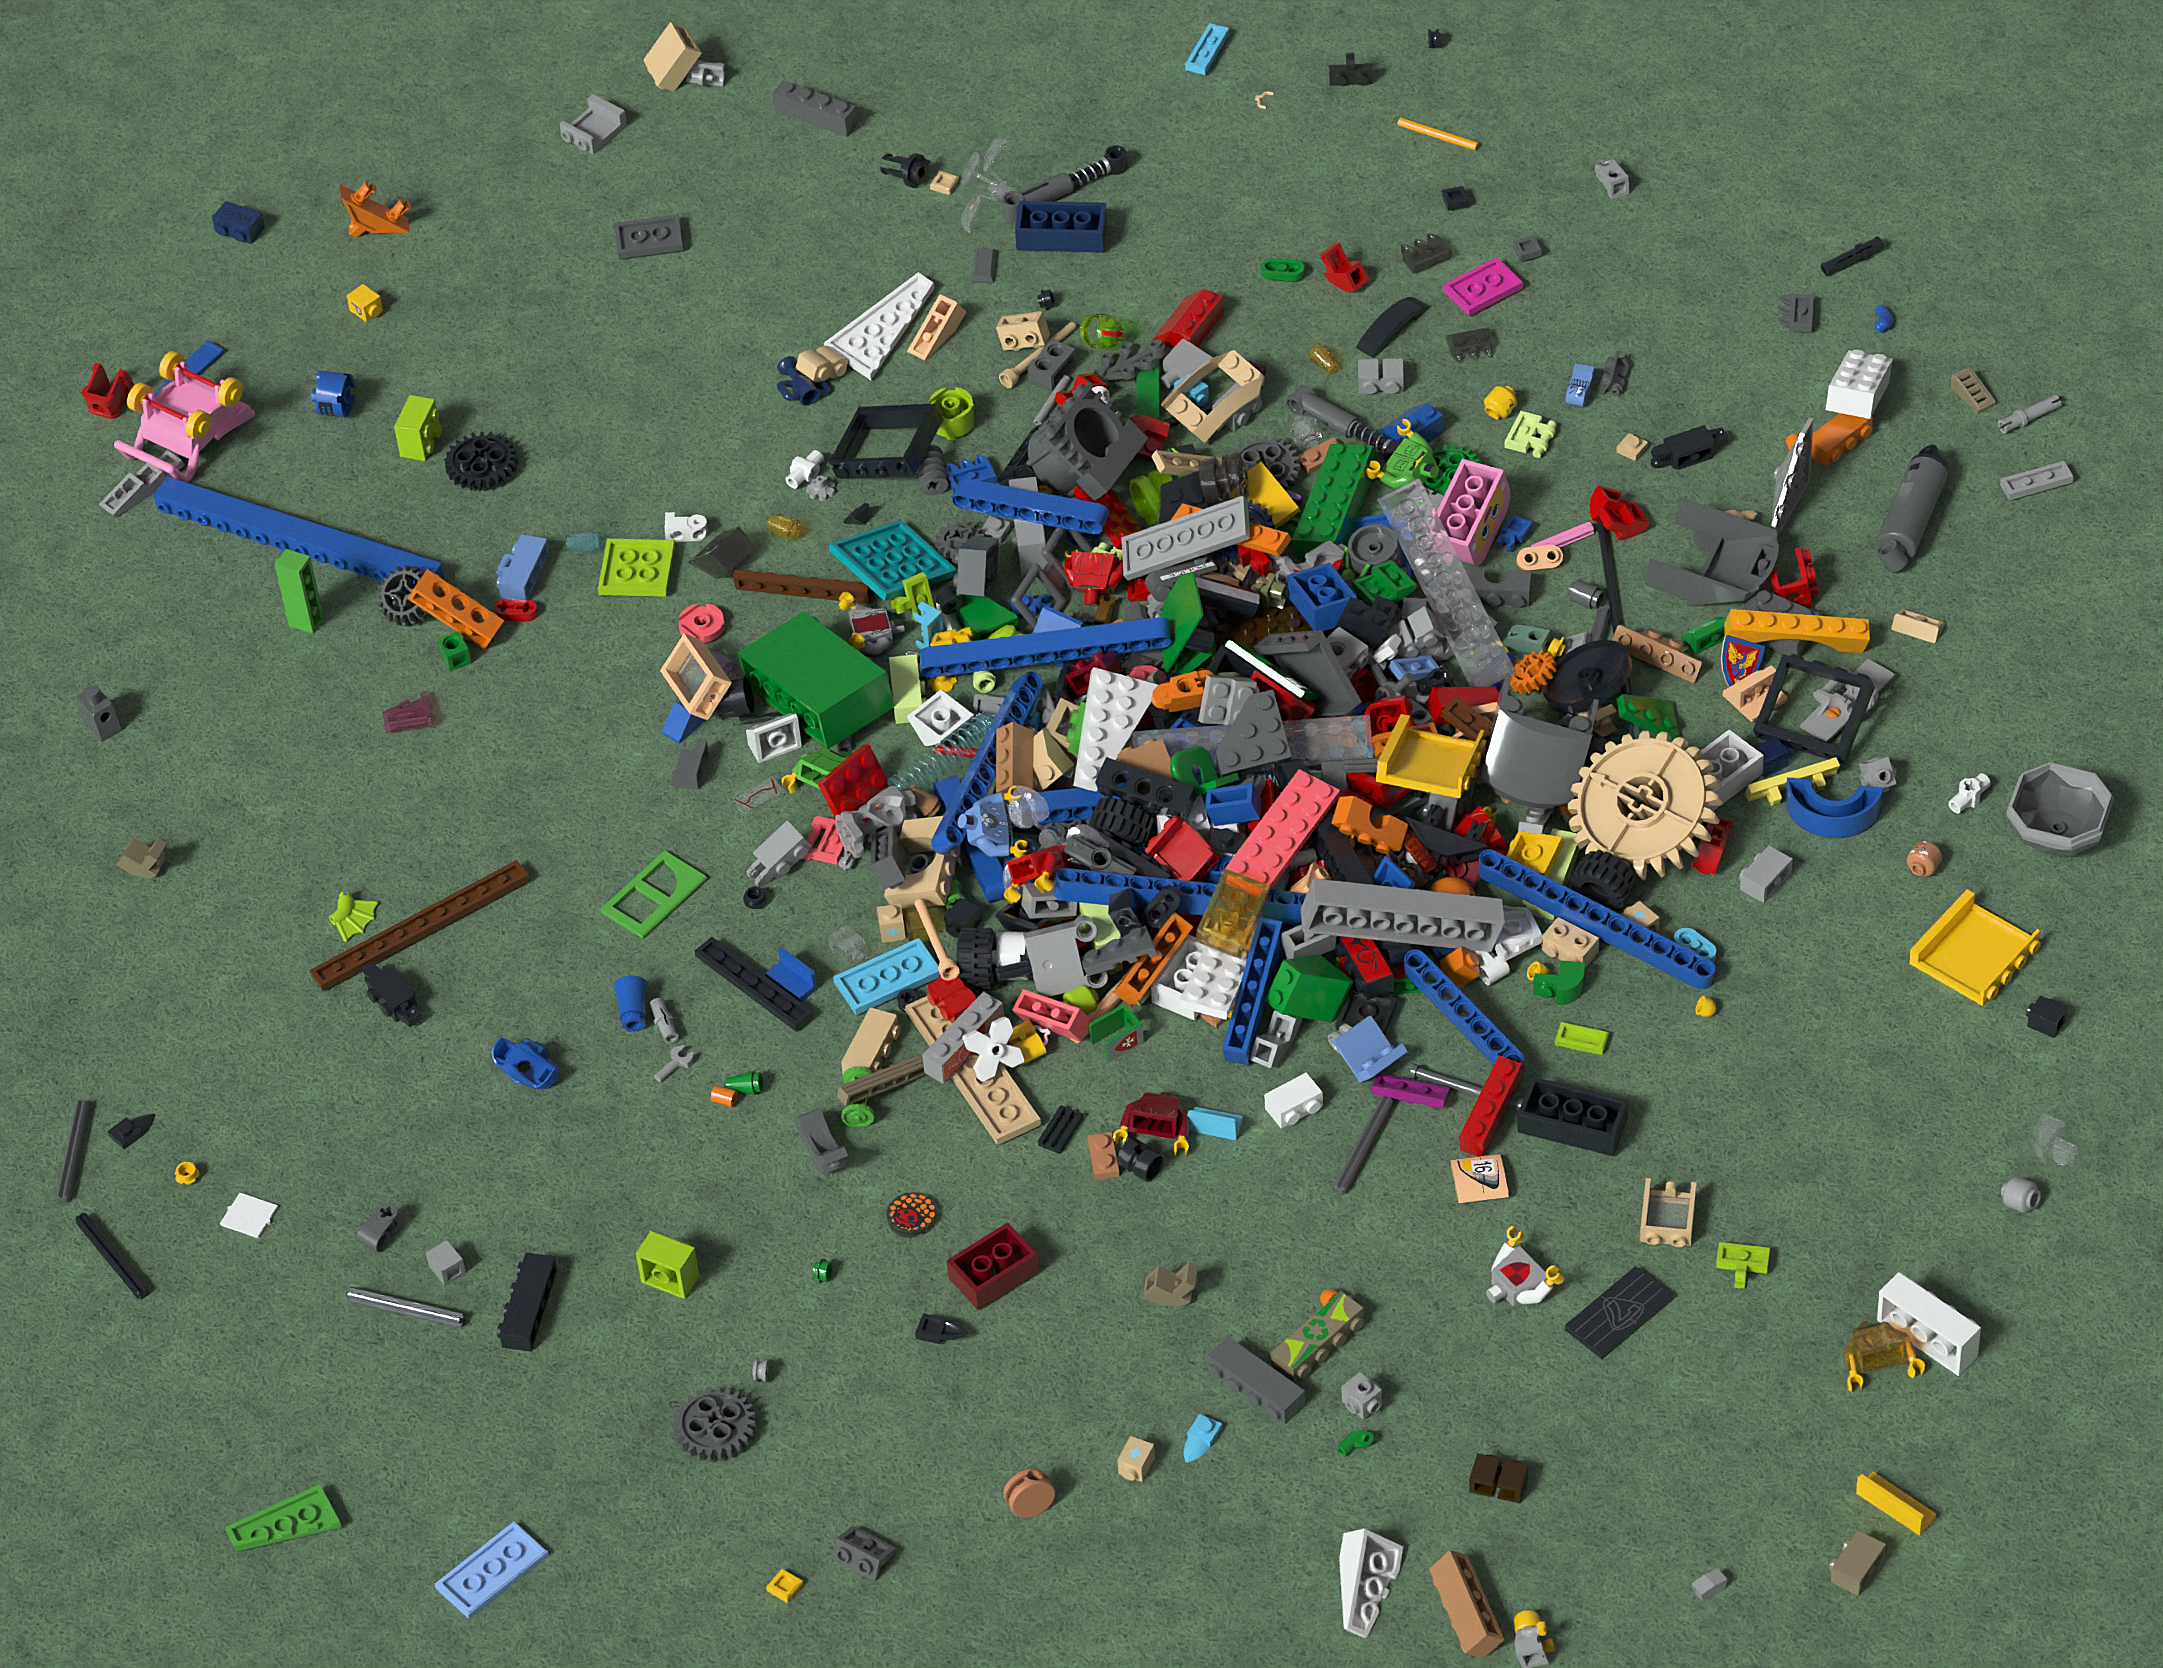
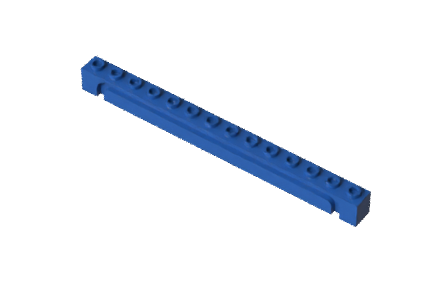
(285, 531)

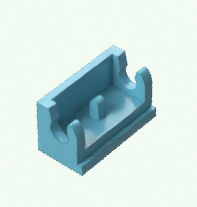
(931, 623)

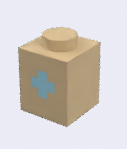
(1642, 915)
(891, 923)
(1136, 1459)

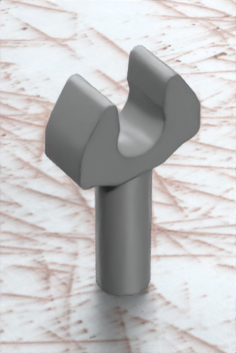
(676, 1062)

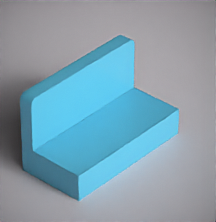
(1215, 1123)

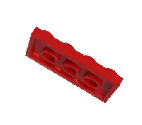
(1119, 521)

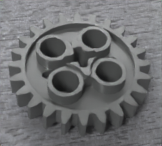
(1277, 456)
(714, 1424)

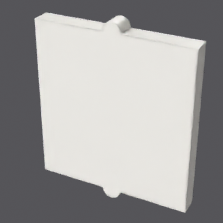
(249, 1215)

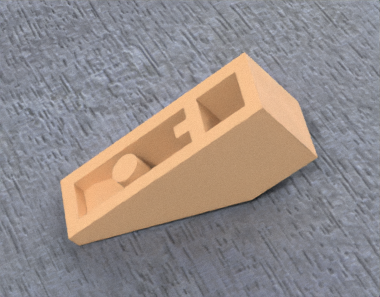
(937, 327)

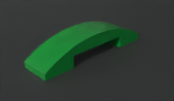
(1148, 391)

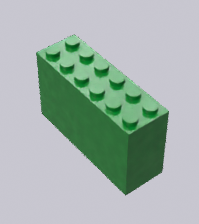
(817, 677)

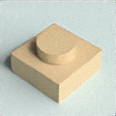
(1632, 447)

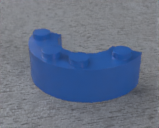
(1831, 817)

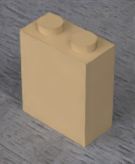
(672, 56)

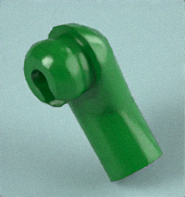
(1355, 1439)

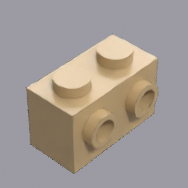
(1023, 331)
(1569, 942)

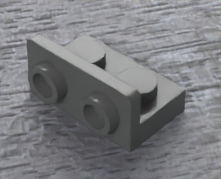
(862, 1552)

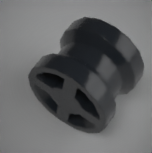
(948, 600)

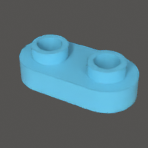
(1696, 943)

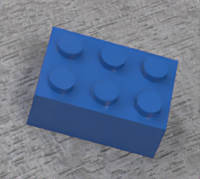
(1319, 595)

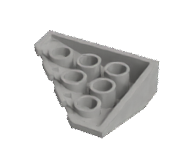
(1792, 477)

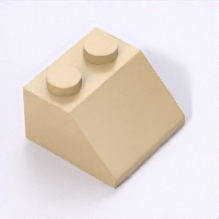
(1048, 761)

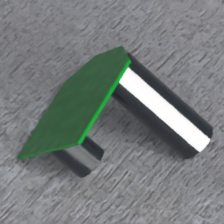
(1185, 611)

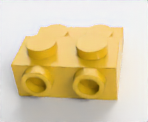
(1535, 851)

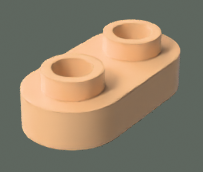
(1540, 558)

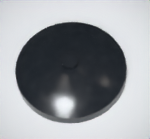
(1587, 674)

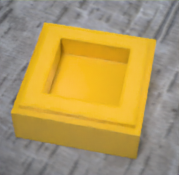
(784, 1585)

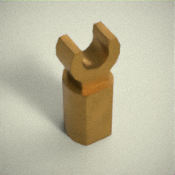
(1104, 610)

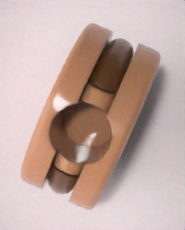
(1029, 1493)

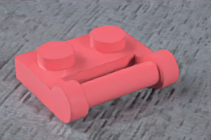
(830, 847)

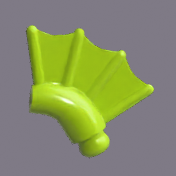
(352, 915)

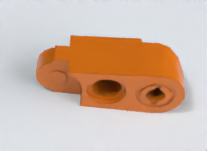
(1171, 694)

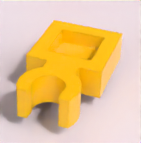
(952, 636)

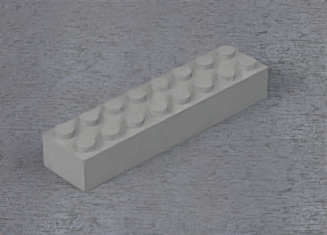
(1402, 915)

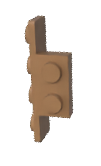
(1659, 651)

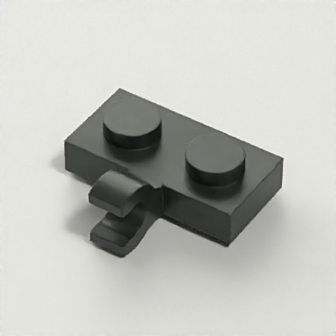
(1350, 73)

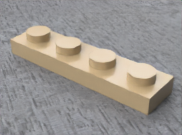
(1178, 463)

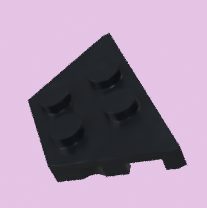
(1179, 491)

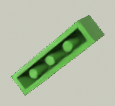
(299, 590)

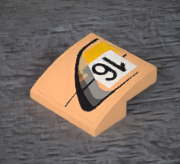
(1479, 1178)

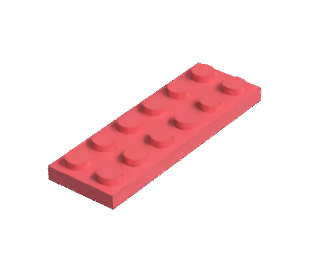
(1284, 829)

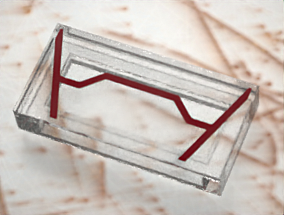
(759, 797)

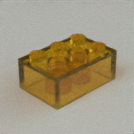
(1232, 913)

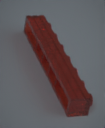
(1416, 849)

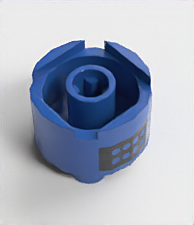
(333, 393)

